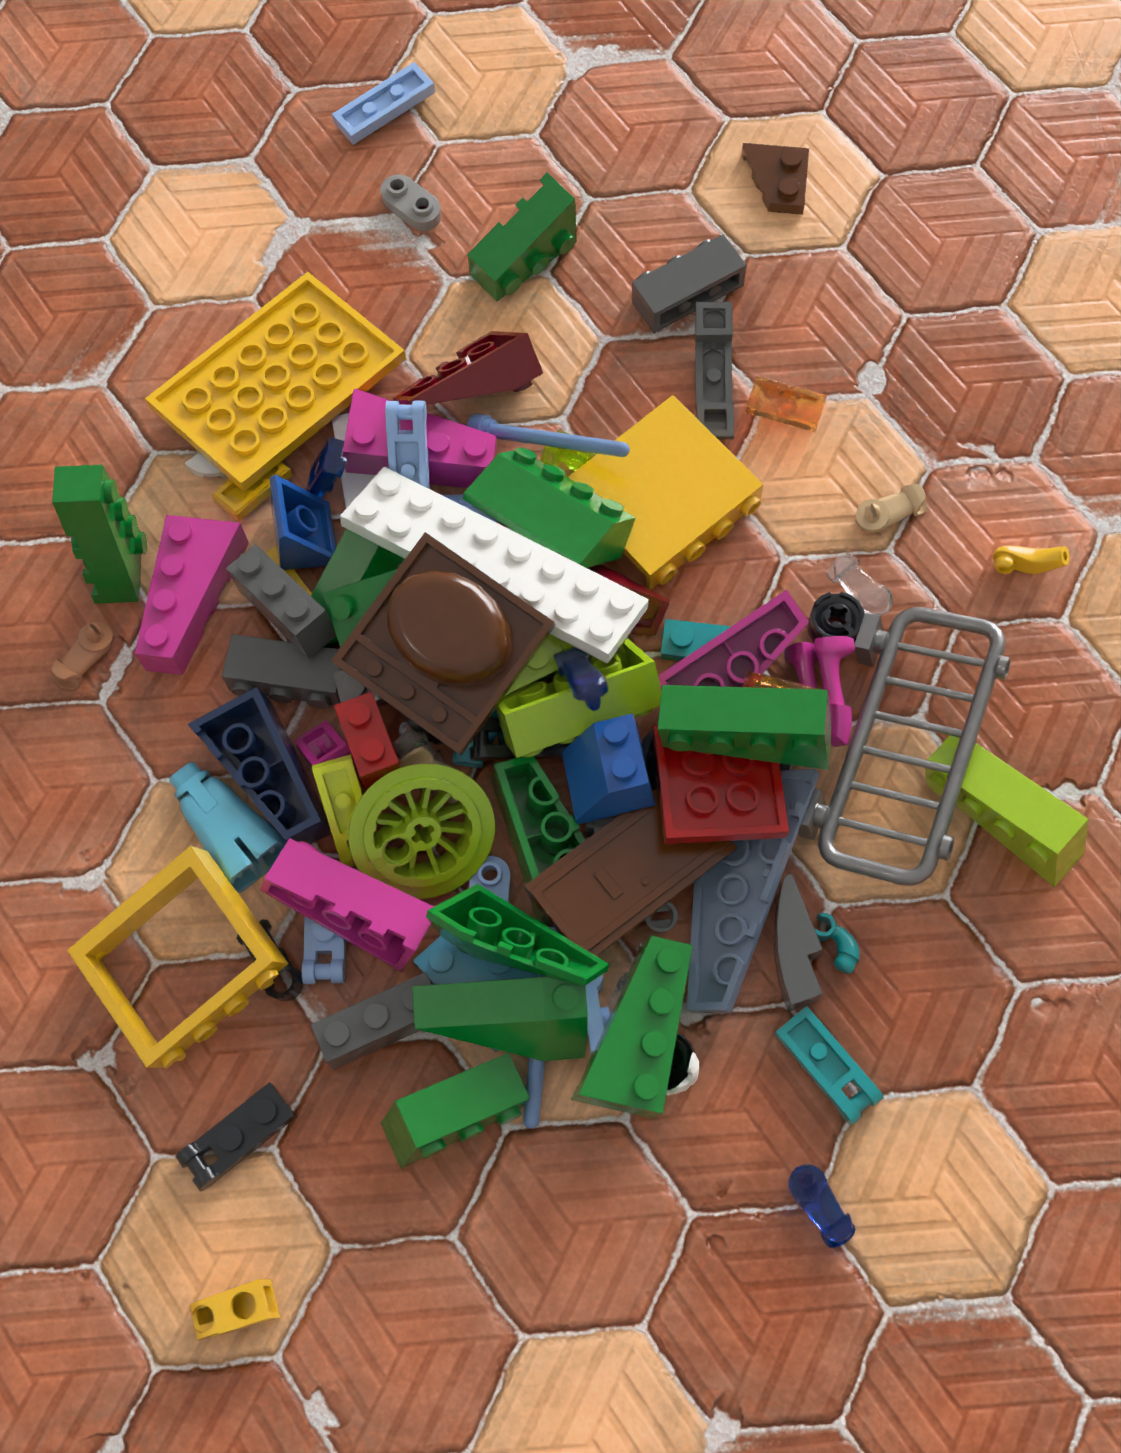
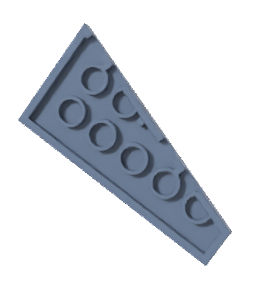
(734, 904)

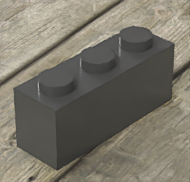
(694, 277)
(282, 601)
(281, 671)
(368, 1024)

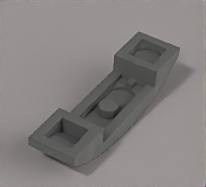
(714, 368)

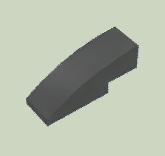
(794, 948)

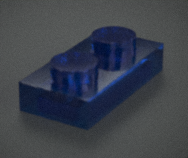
(326, 467)

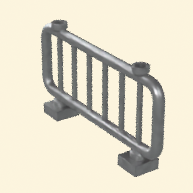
(868, 644)

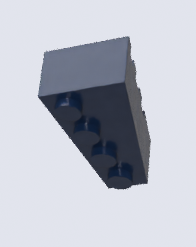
(263, 762)

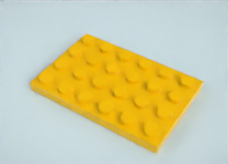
(275, 380)

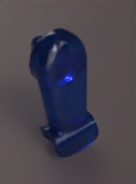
(584, 679)
(817, 1199)

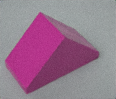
(322, 745)

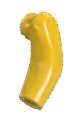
(1029, 559)

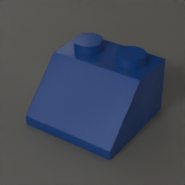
(607, 770)

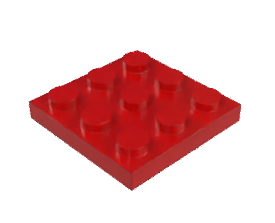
(718, 797)

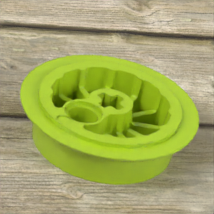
(398, 866)

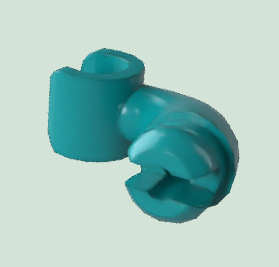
(847, 947)

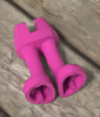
(829, 654)

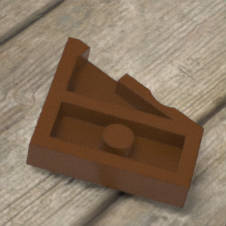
(779, 175)

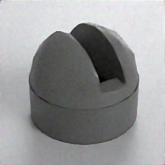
(664, 925)

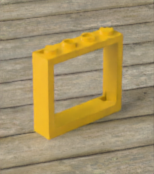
(136, 911)

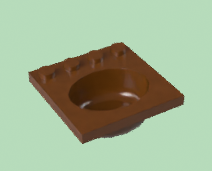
(443, 643)

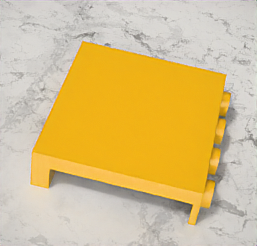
(676, 485)

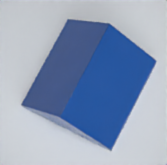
(301, 526)

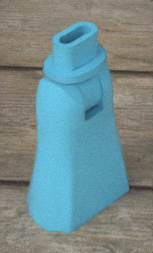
(226, 826)

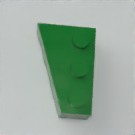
(527, 241)
(454, 1110)

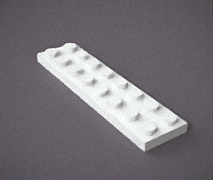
(584, 605)

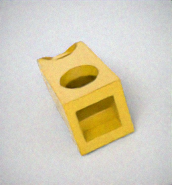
(234, 1309)

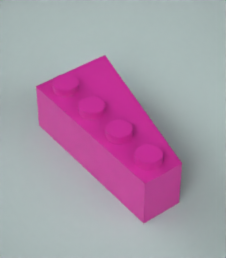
(454, 450)
(185, 589)
(744, 646)
(348, 903)

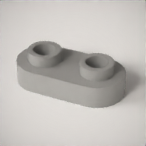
(408, 200)

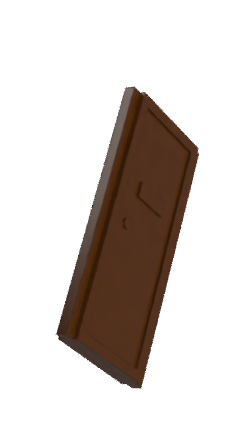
(620, 878)

